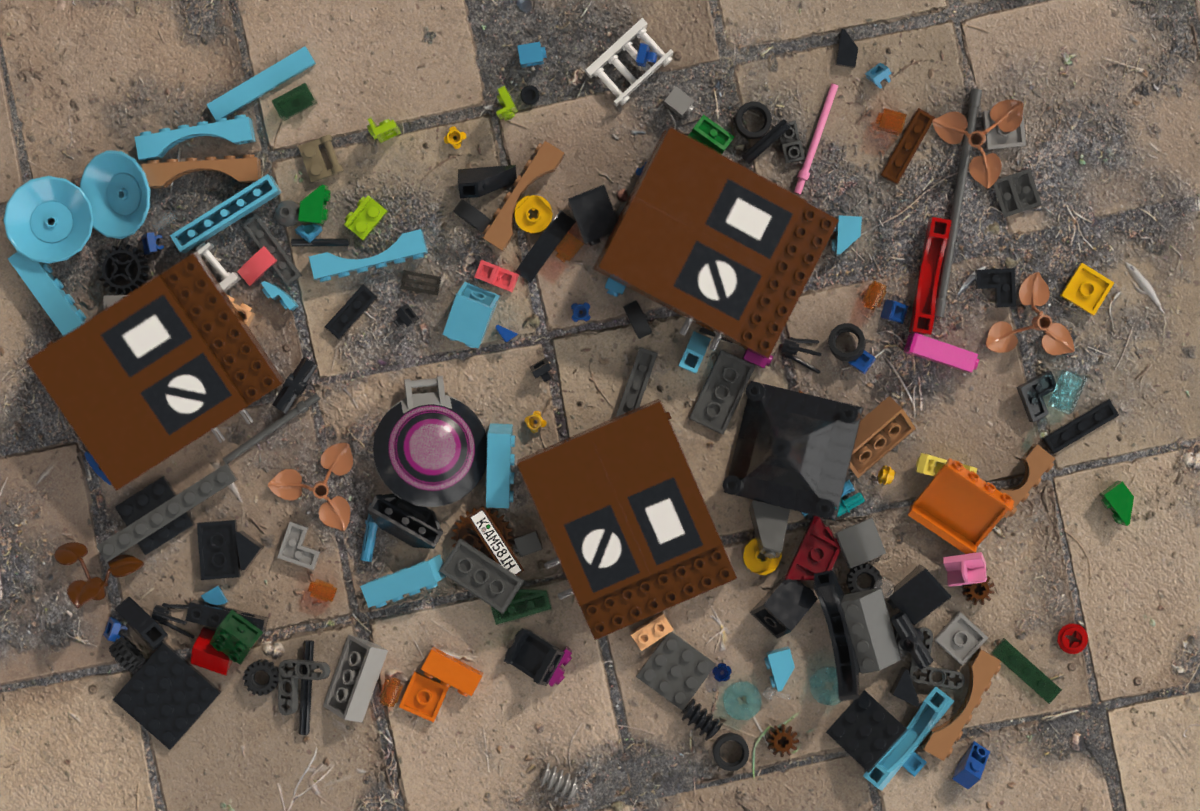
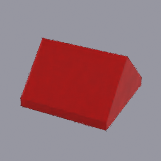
(207, 656)

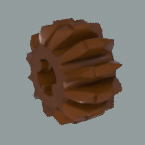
(983, 592)
(777, 735)

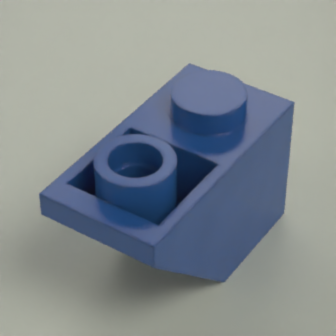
(971, 766)

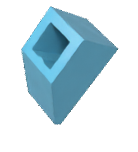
(847, 231)
(694, 352)
(781, 666)

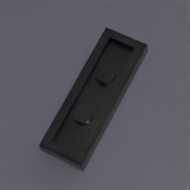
(351, 312)

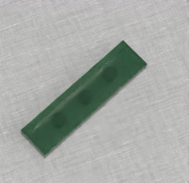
(1026, 671)

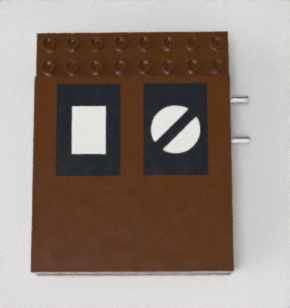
(715, 243)
(156, 371)
(626, 519)

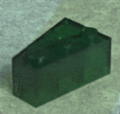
(524, 605)

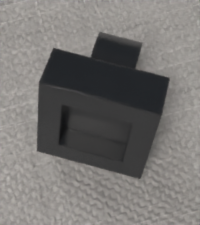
(406, 316)
(541, 369)

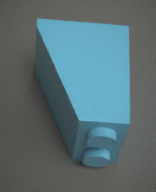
(470, 315)

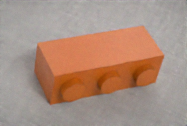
(451, 672)

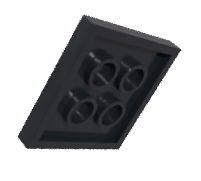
(146, 501)
(866, 731)

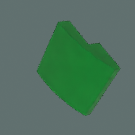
(711, 135)

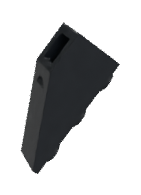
(484, 180)
(142, 623)

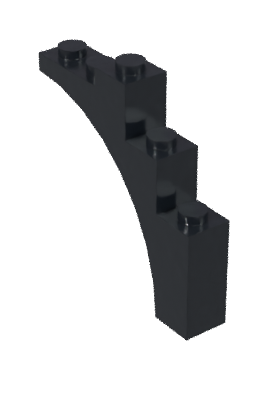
(847, 666)

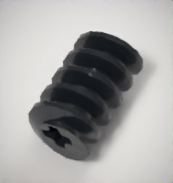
(700, 719)

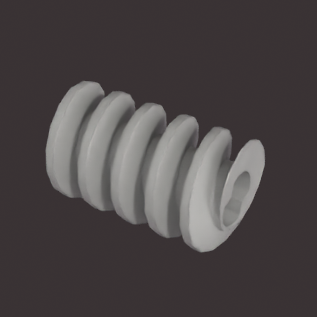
(559, 781)

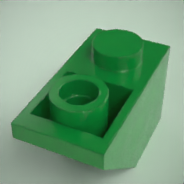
(313, 206)
(1120, 502)

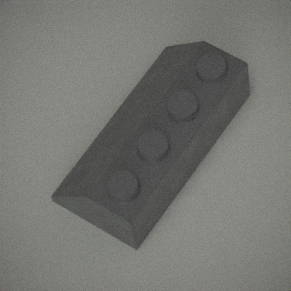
(870, 630)

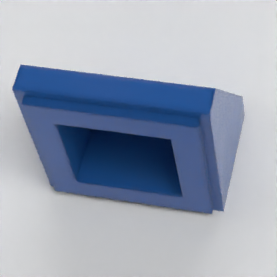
(894, 311)
(506, 334)

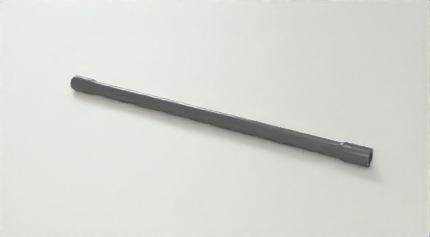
(973, 106)

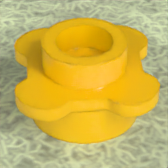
(454, 132)
(530, 422)
(886, 475)

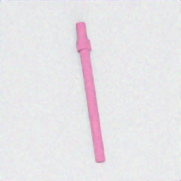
(803, 174)

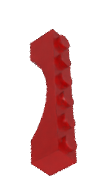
(926, 290)

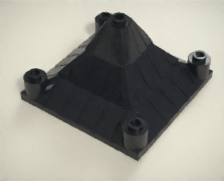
(793, 450)

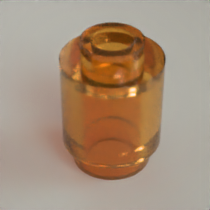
(874, 295)
(322, 590)
(391, 692)

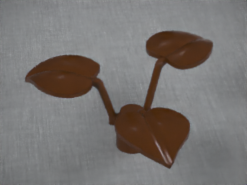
(81, 591)

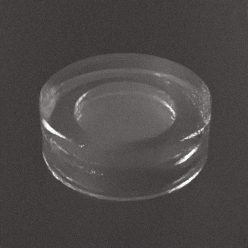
(886, 585)

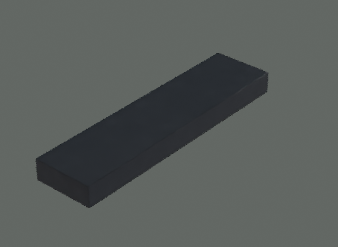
(1080, 426)

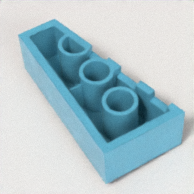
(499, 462)
(402, 582)

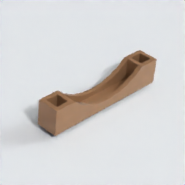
(545, 162)
(163, 174)
(941, 738)

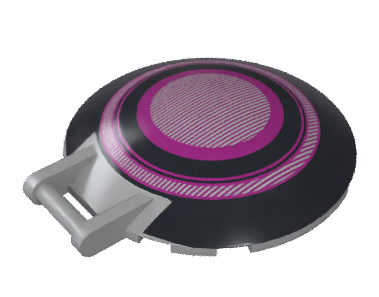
(430, 447)

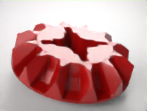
(1080, 634)

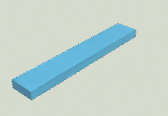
(261, 83)

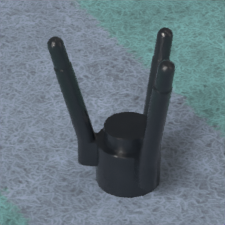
(791, 347)
(163, 615)

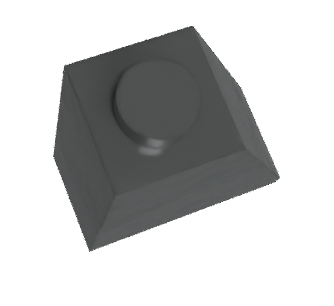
(769, 527)

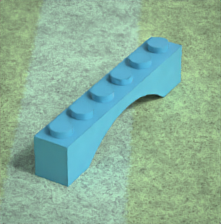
(156, 145)
(408, 245)
(926, 718)

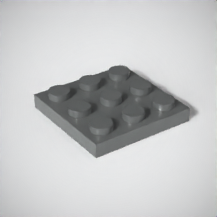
(676, 670)

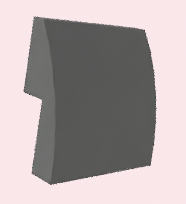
(1017, 193)
(860, 543)

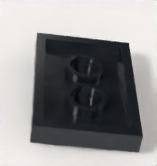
(218, 550)

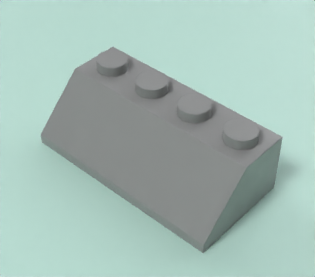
(355, 678)

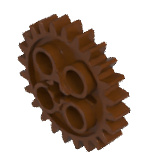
(462, 531)

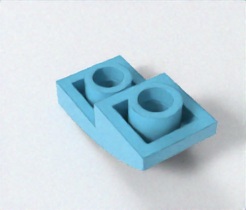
(275, 292)

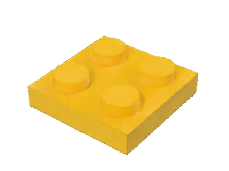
(1087, 289)

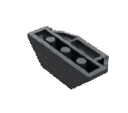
(406, 521)

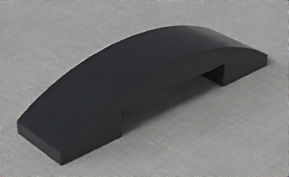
(545, 246)

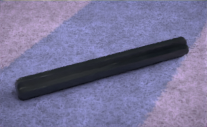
(306, 690)

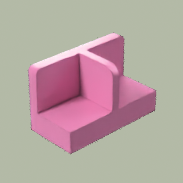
(965, 569)

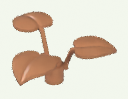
(952, 126)
(1057, 339)
(333, 513)

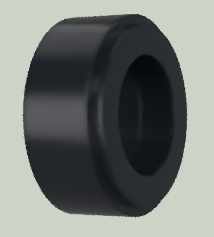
(530, 95)

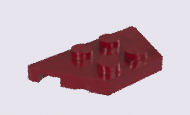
(815, 553)

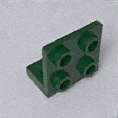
(235, 637)

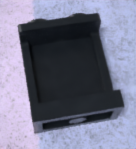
(534, 656)

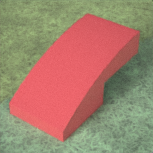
(257, 265)
(496, 276)

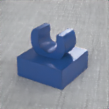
(644, 55)
(149, 243)
(113, 628)

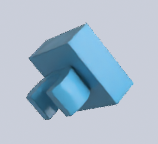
(878, 73)

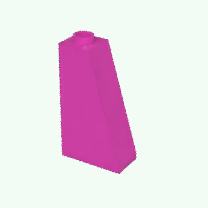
(941, 352)

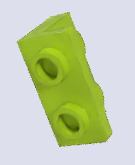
(507, 103)
(385, 131)
(365, 217)

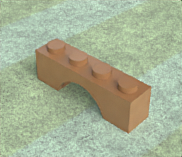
(1036, 463)

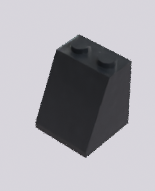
(593, 214)
(918, 594)
(784, 606)

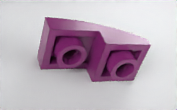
(558, 676)

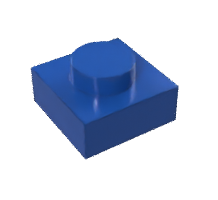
(864, 362)

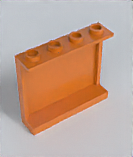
(960, 506)

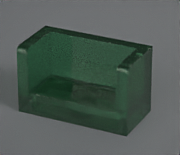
(294, 101)

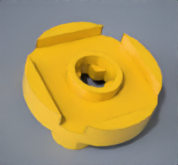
(533, 203)
(757, 565)

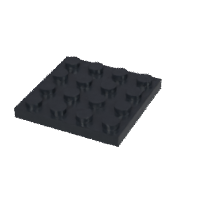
(167, 695)

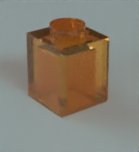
(890, 121)
(568, 248)

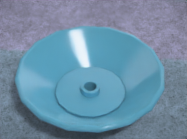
(116, 193)
(33, 207)

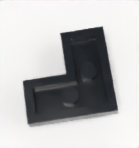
(1002, 281)
(1033, 392)

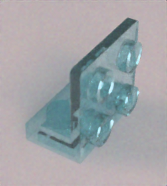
(1067, 392)

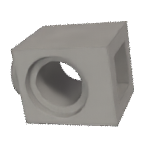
(679, 102)

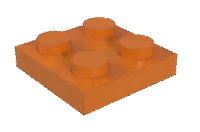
(423, 696)

